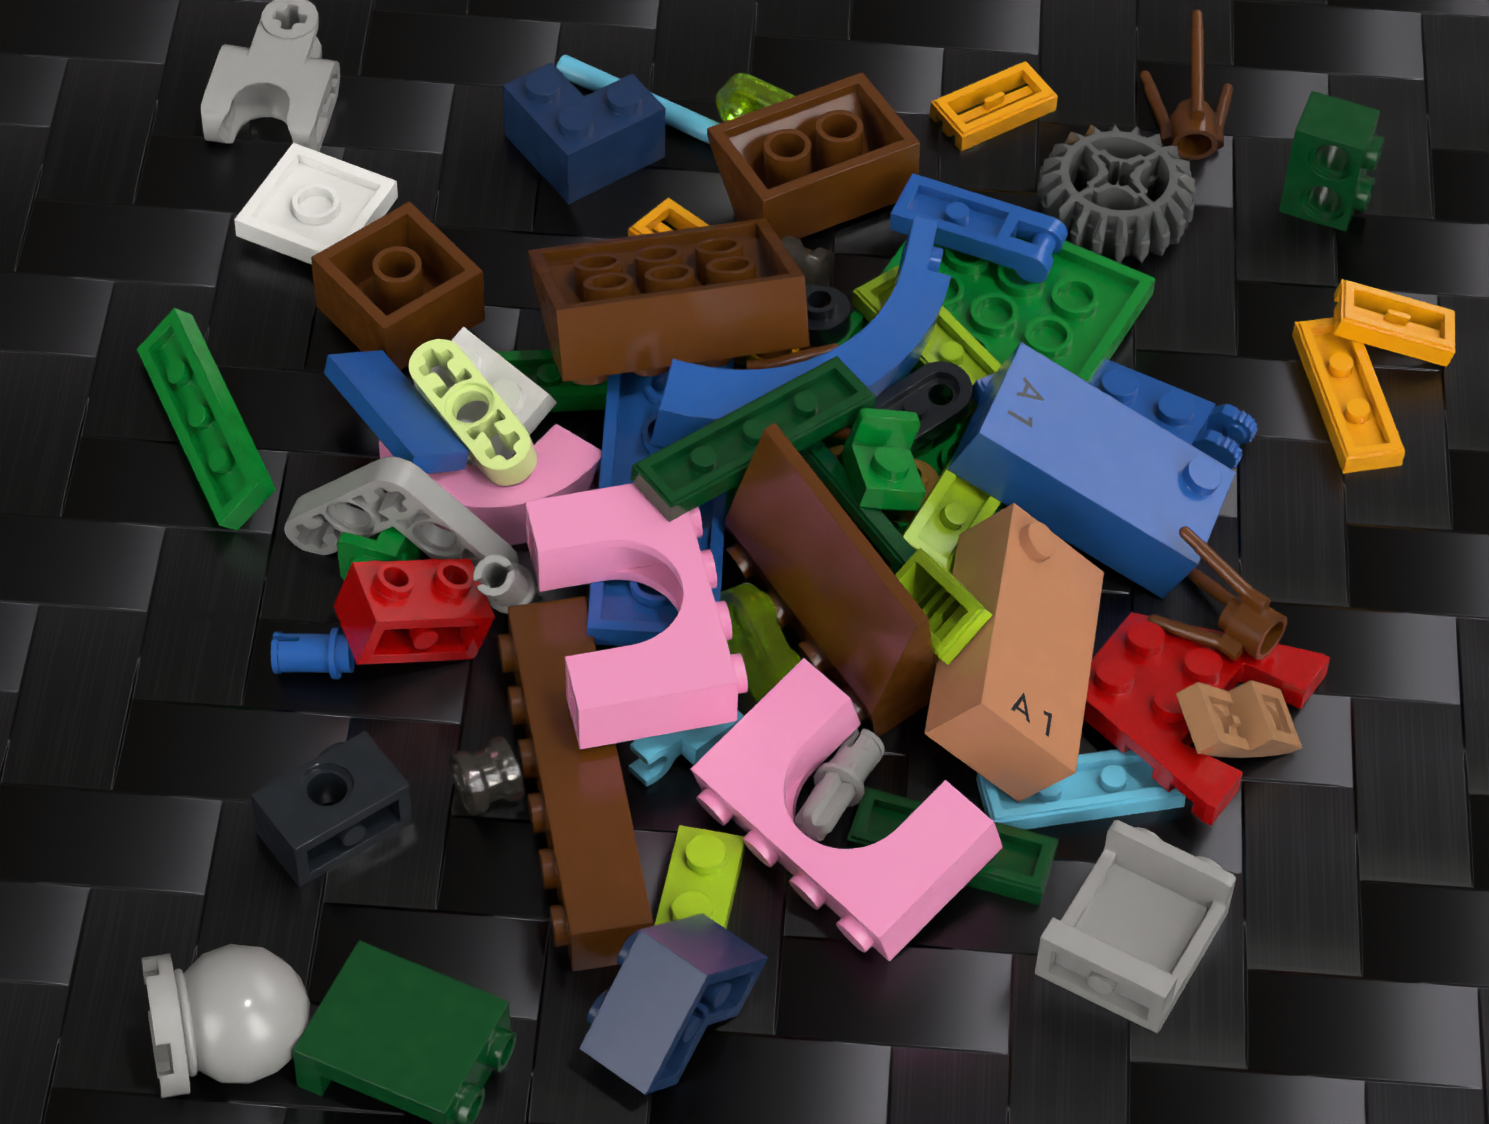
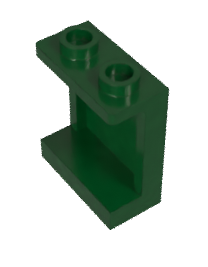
(406, 1037)

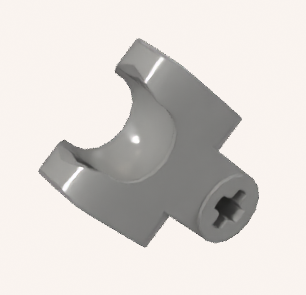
(274, 78)

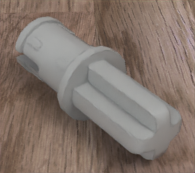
(506, 583)
(839, 784)

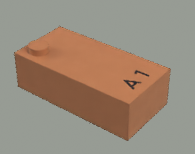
(1021, 683)

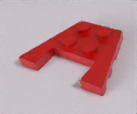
(1138, 710)

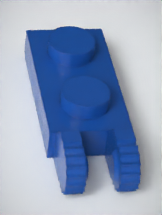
(1187, 416)

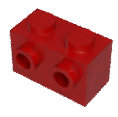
(413, 611)

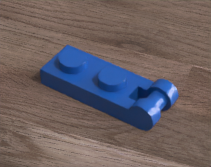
(982, 226)

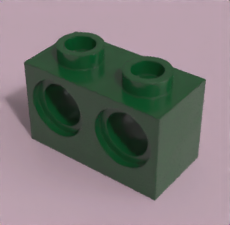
(1330, 161)

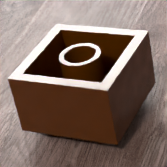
(398, 285)

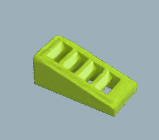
(949, 605)

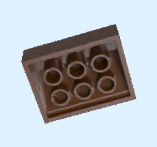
(670, 297)
(830, 586)

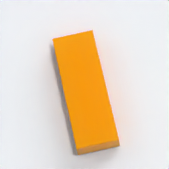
(1348, 398)

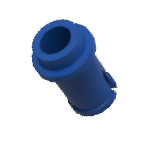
(312, 653)

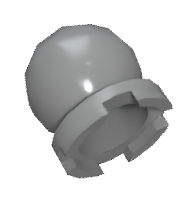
(224, 1016)

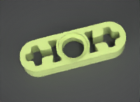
(476, 436)

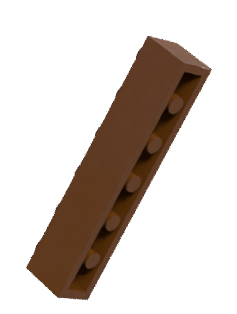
(580, 791)

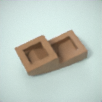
(1239, 721)

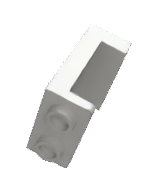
(1137, 926)

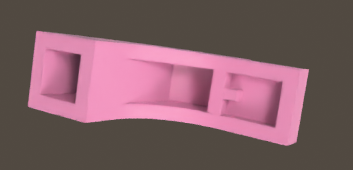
(563, 467)

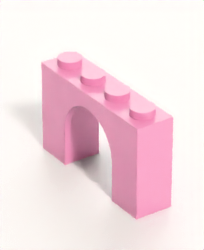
(653, 686)
(876, 890)

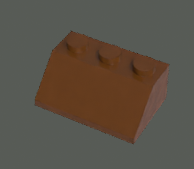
(816, 158)

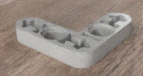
(409, 505)

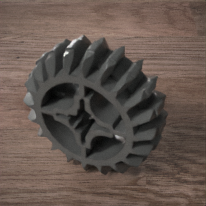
(1117, 179)

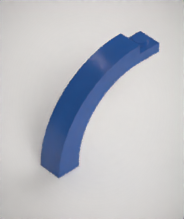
(876, 355)

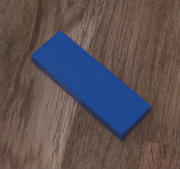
(396, 411)

